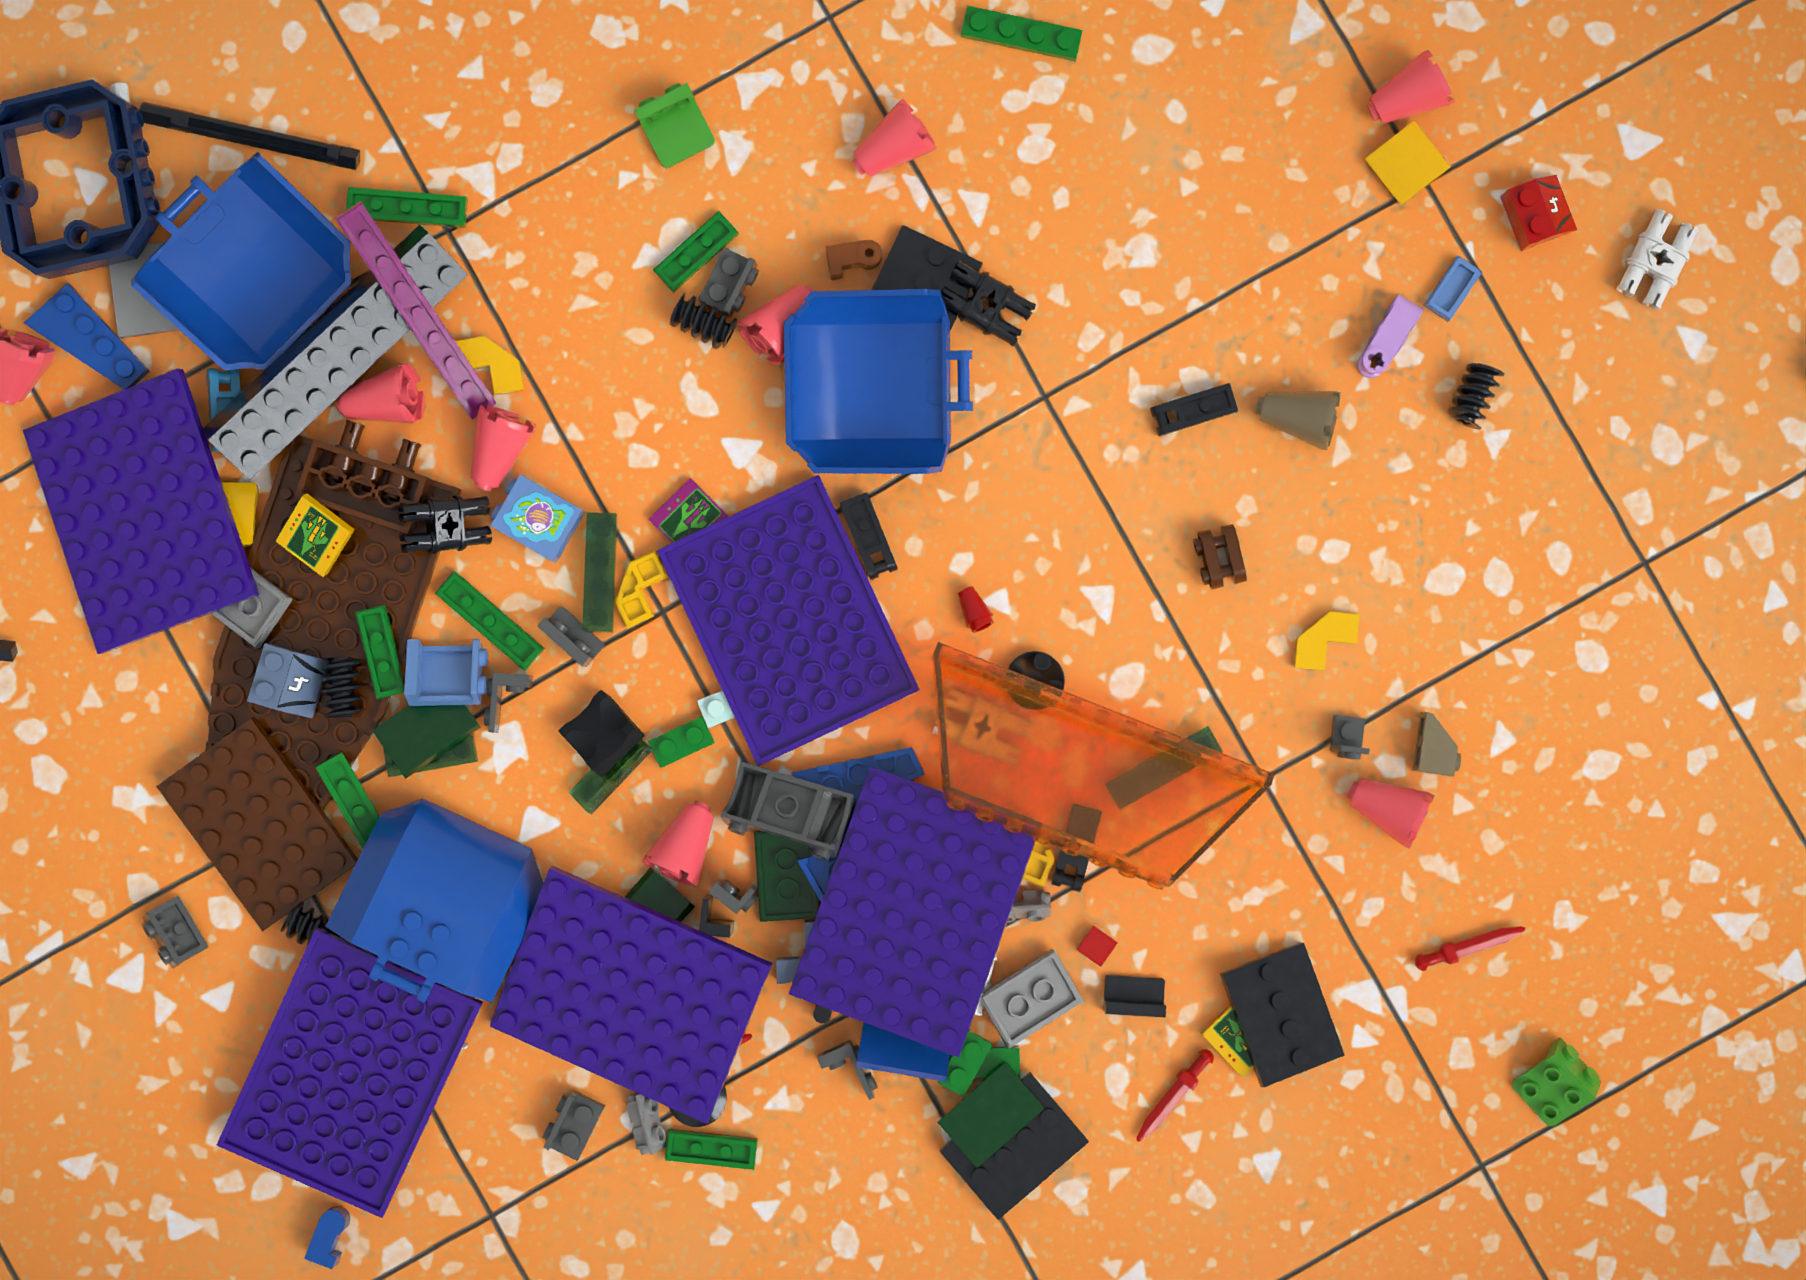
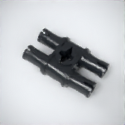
(1000, 297)
(439, 511)

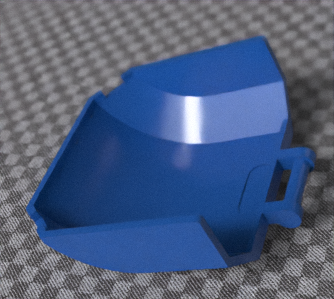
(246, 266)
(872, 381)
(438, 900)

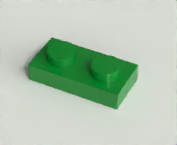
(681, 742)
(964, 1068)

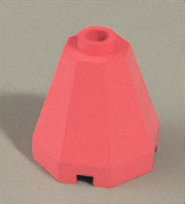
(21, 364)

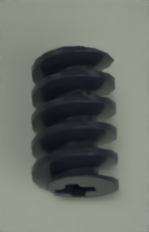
(702, 322)
(1473, 394)
(341, 687)
(303, 924)

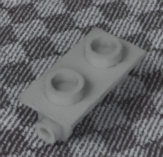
(1032, 906)
(650, 1135)

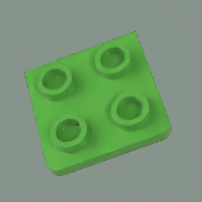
(674, 125)
(1558, 1084)

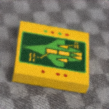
(315, 535)
(1228, 1041)

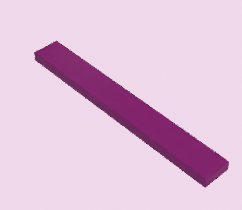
(414, 308)

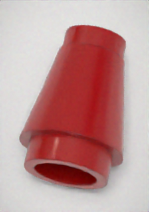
(975, 611)

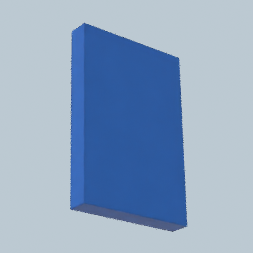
(899, 1055)

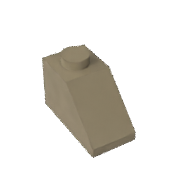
(1435, 748)

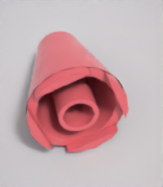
(1411, 91)
(893, 142)
(765, 326)
(385, 397)
(497, 445)
(1391, 808)
(683, 845)

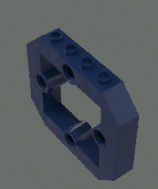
(139, 205)

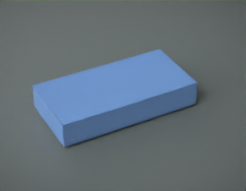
(1452, 288)

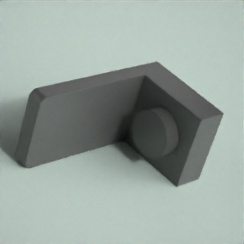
(513, 683)
(1348, 737)
(836, 1057)

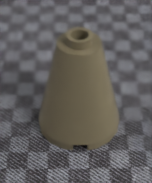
(1302, 414)

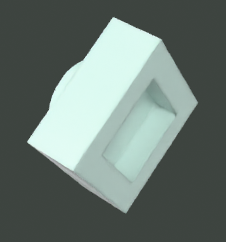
(715, 709)

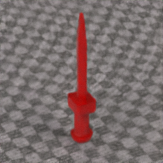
(1451, 952)
(1186, 1080)

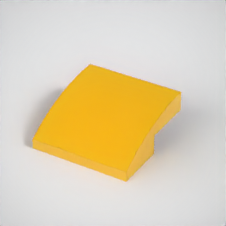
(1408, 162)
(243, 505)

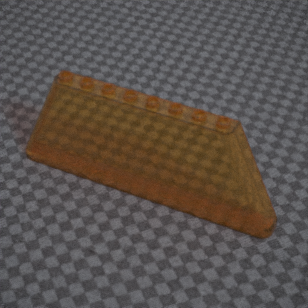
(1082, 772)

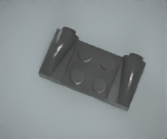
(789, 809)

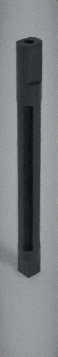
(250, 136)

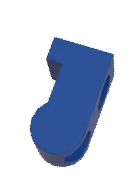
(326, 1236)

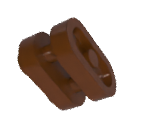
(1212, 572)

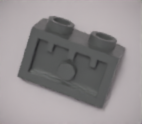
(728, 282)
(568, 634)
(727, 894)
(174, 932)
(574, 1124)

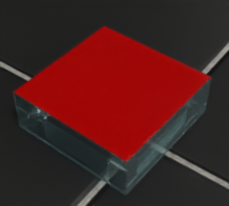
(1096, 945)

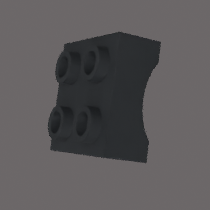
(602, 733)

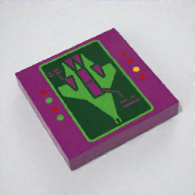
(686, 513)

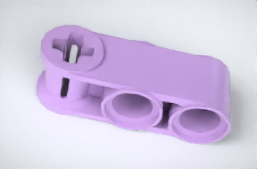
(1389, 336)

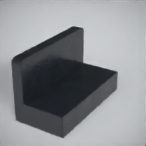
(714, 927)
(1134, 996)

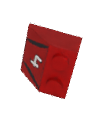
(1538, 211)

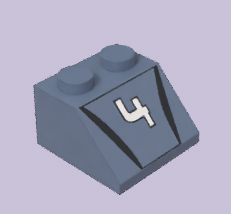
(288, 681)

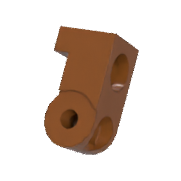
(851, 255)

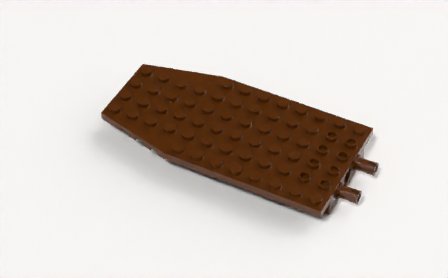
(323, 609)

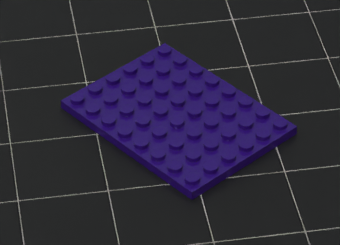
(140, 511)
(788, 620)
(912, 914)
(630, 994)
(348, 1075)

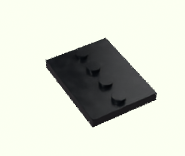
(923, 264)
(1282, 1014)
(1024, 1159)

